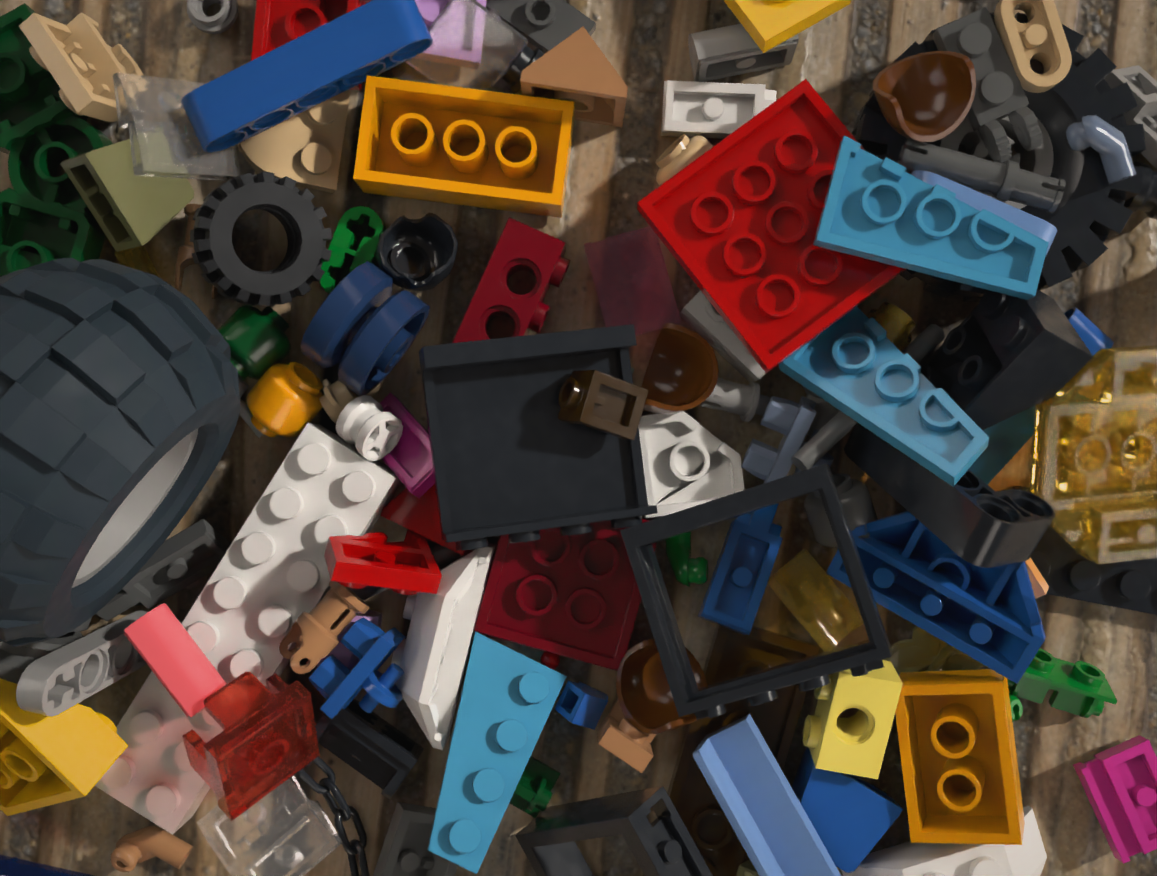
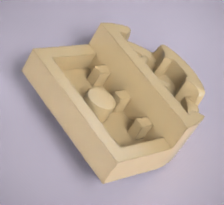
(79, 63)
(303, 146)

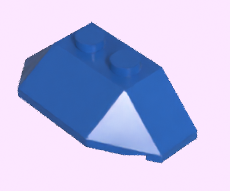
(970, 607)

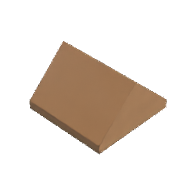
(581, 74)

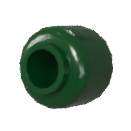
(255, 340)

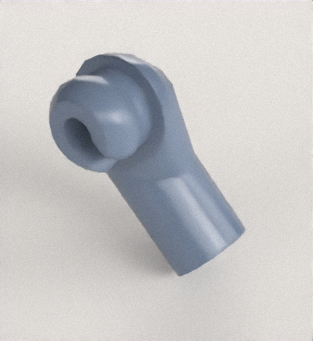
(1107, 141)

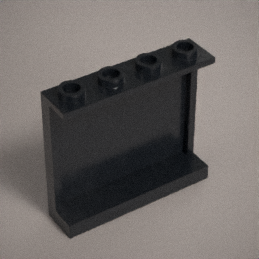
(505, 454)

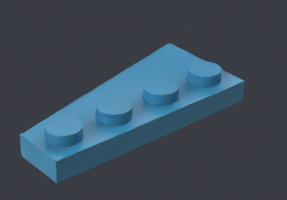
(906, 223)
(886, 393)
(493, 736)

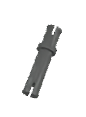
(985, 176)

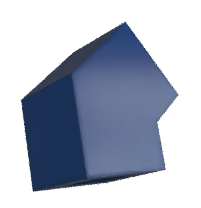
(581, 704)

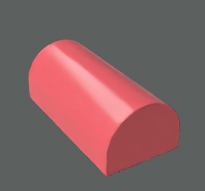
(174, 658)

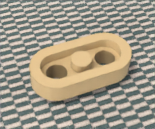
(1037, 39)

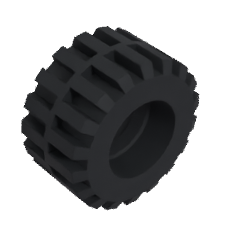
(304, 234)

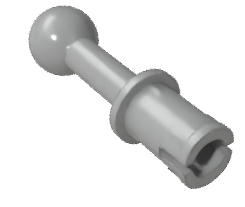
(747, 401)

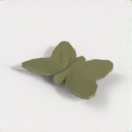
(929, 651)

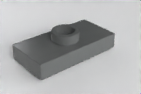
(542, 21)

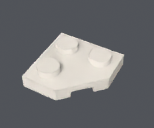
(685, 463)

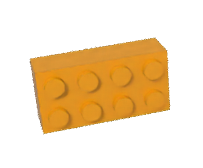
(464, 146)

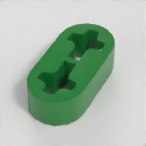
(345, 240)

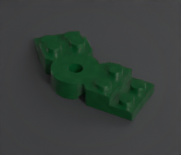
(43, 212)

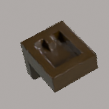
(602, 403)

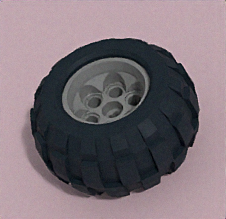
(106, 433)

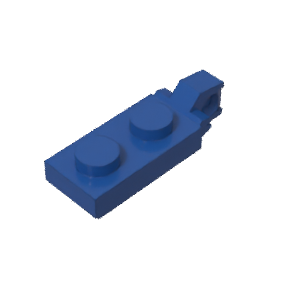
(742, 571)

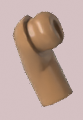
(147, 844)

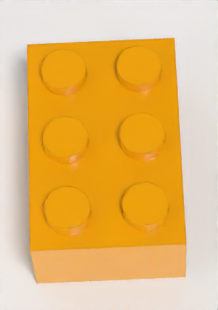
(959, 758)

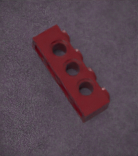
(517, 250)

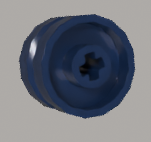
(364, 328)

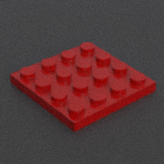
(748, 226)

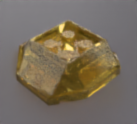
(1100, 456)

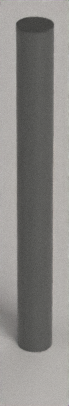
(841, 423)

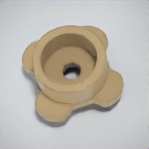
(335, 398)

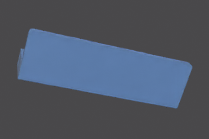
(761, 803)

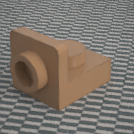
(624, 739)

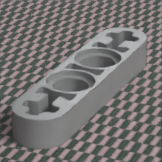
(79, 669)

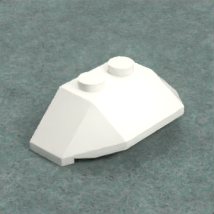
(440, 643)
(960, 859)

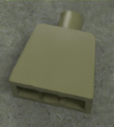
(126, 205)

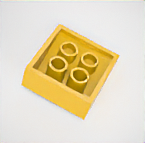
(51, 757)

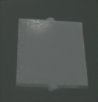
(469, 47)

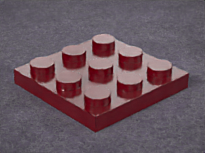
(564, 594)

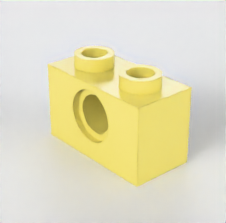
(857, 742)

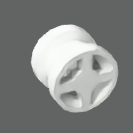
(369, 428)

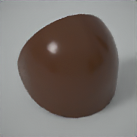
(926, 94)
(679, 371)
(646, 692)

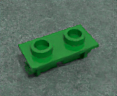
(1076, 687)

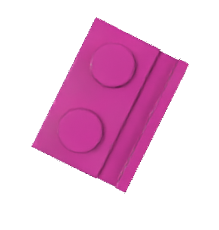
(1124, 795)

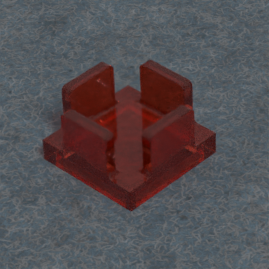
(263, 741)

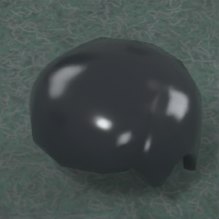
(417, 252)

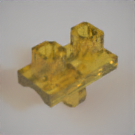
(815, 600)

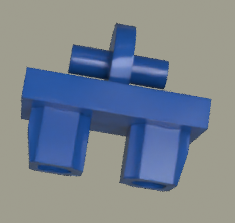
(342, 685)

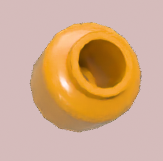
(285, 400)

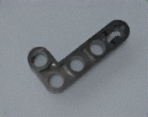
(970, 518)

